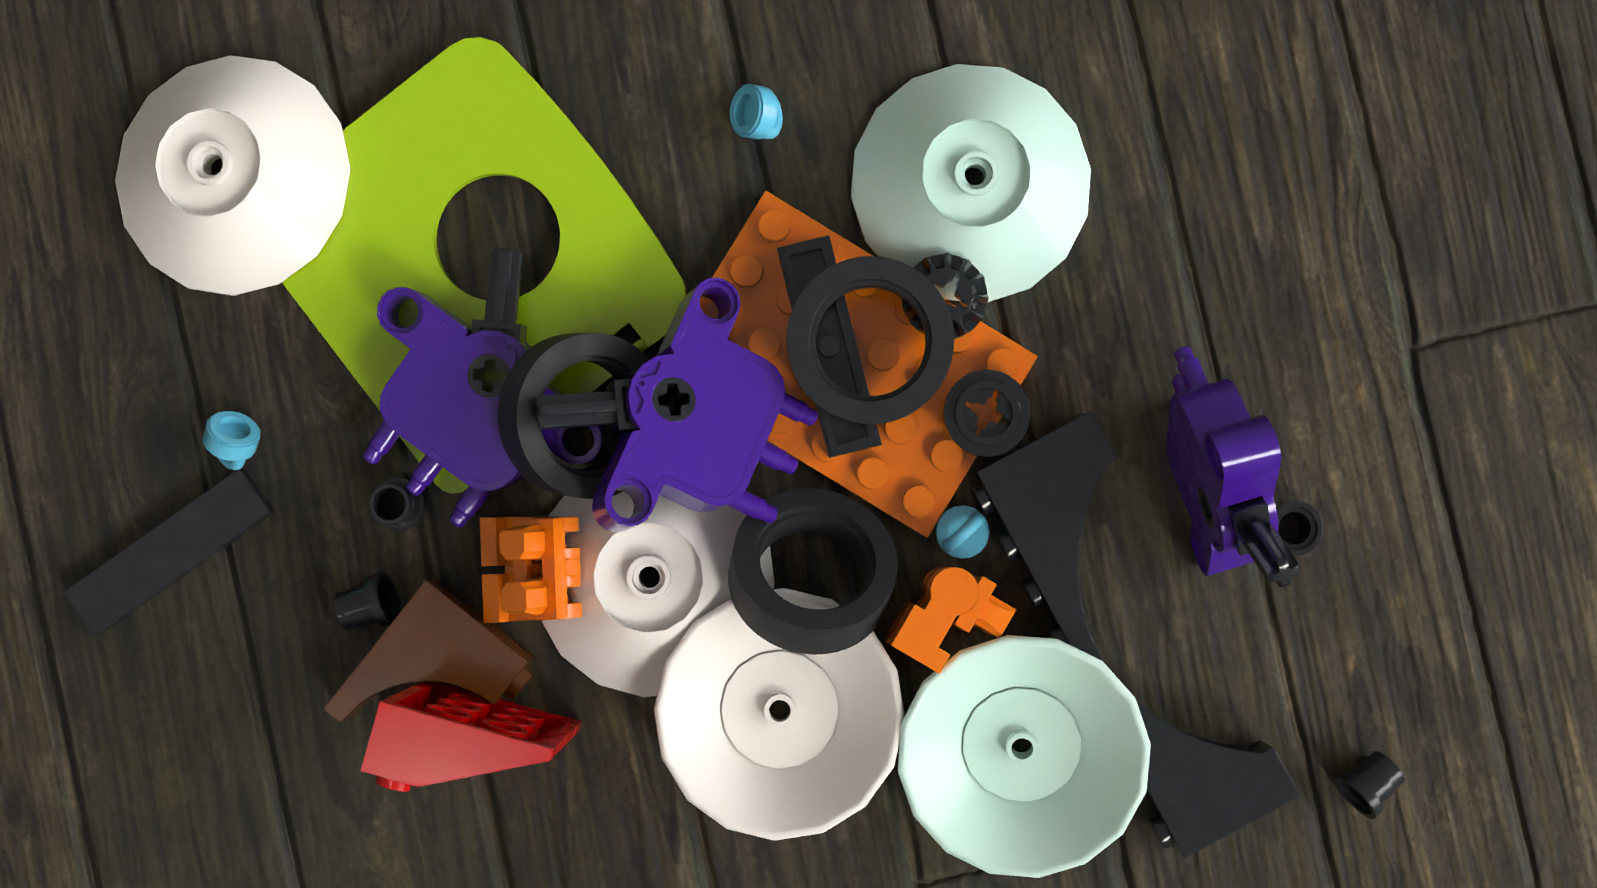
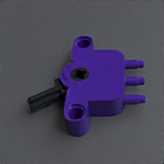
(442, 395)
(713, 437)
(1226, 475)

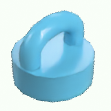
(756, 112)
(231, 438)
(962, 531)

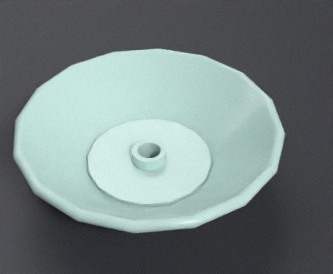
(915, 189)
(1035, 806)

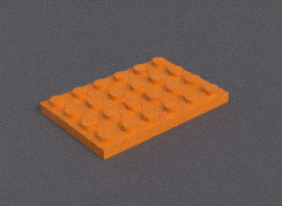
(918, 461)

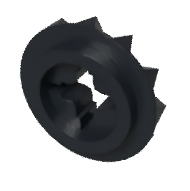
(970, 291)
(1010, 404)

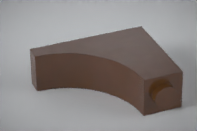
(437, 641)

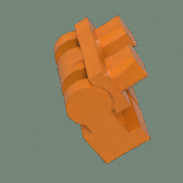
(536, 568)
(947, 599)

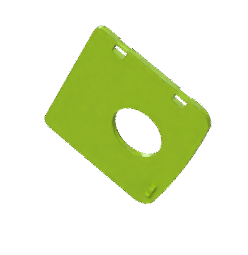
(410, 153)

